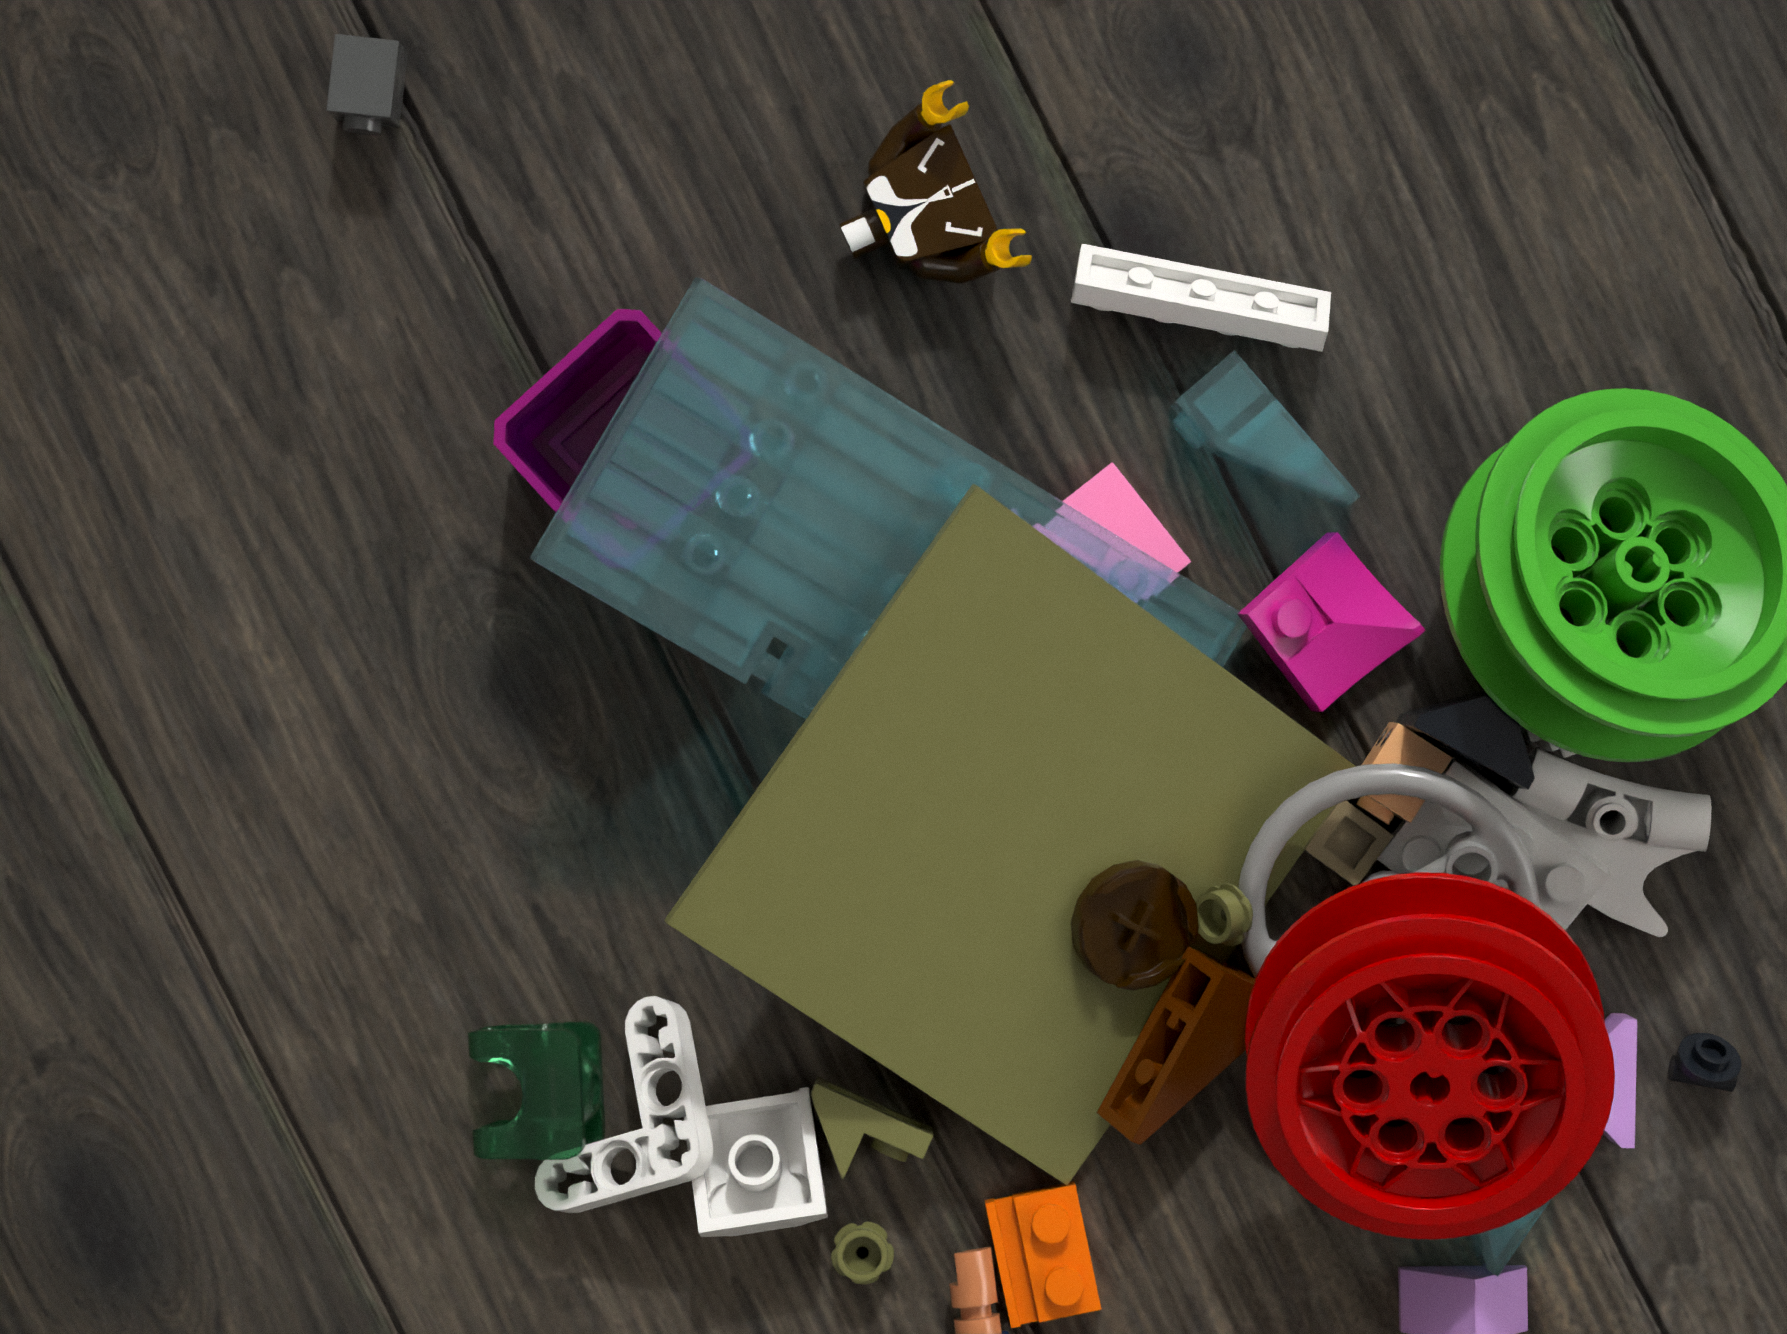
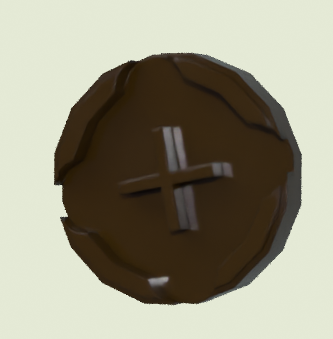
(1134, 924)

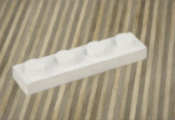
(1201, 297)

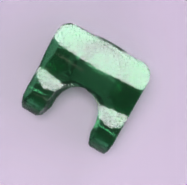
(559, 1084)

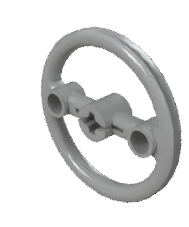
(1489, 837)

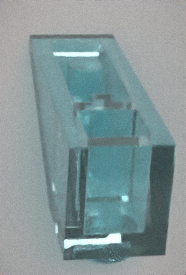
(1249, 426)

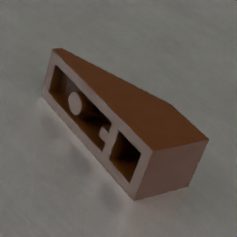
(1182, 1046)

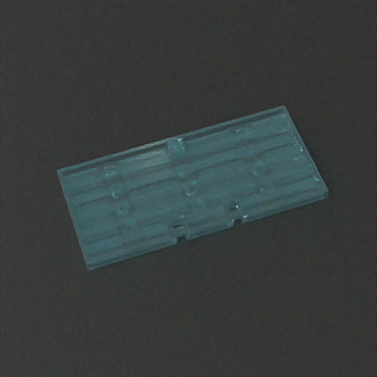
(790, 501)

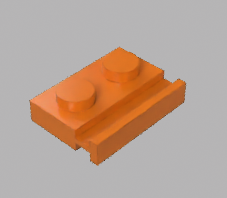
(1043, 1254)

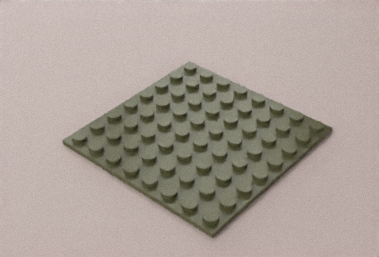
(956, 801)

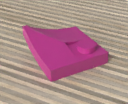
(1328, 622)

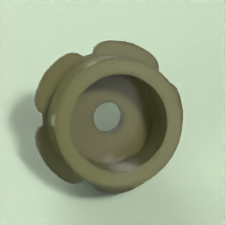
(1224, 915)
(859, 1269)

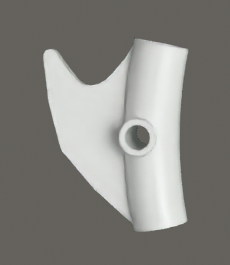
(1647, 831)

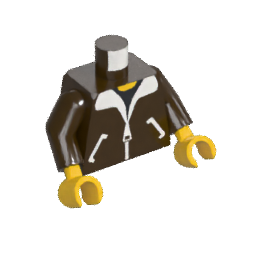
(929, 201)

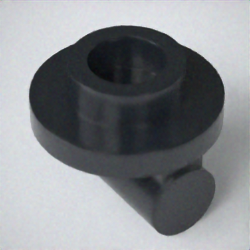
(1705, 1062)

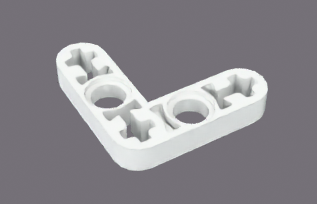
(654, 1140)

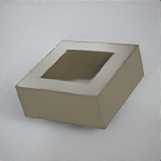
(1348, 842)

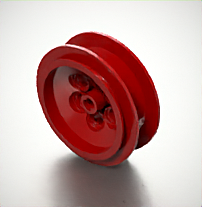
(1425, 954)

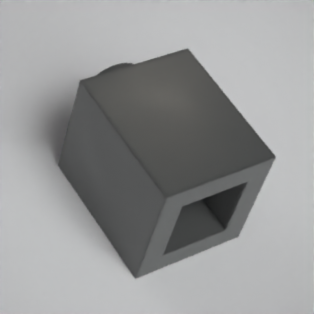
(366, 83)

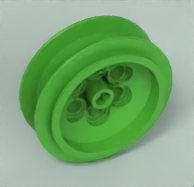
(1692, 532)

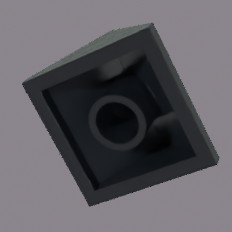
(1477, 734)

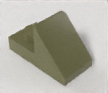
(849, 1115)

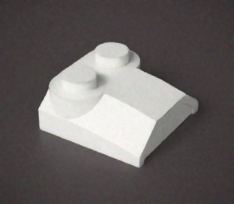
(761, 1167)

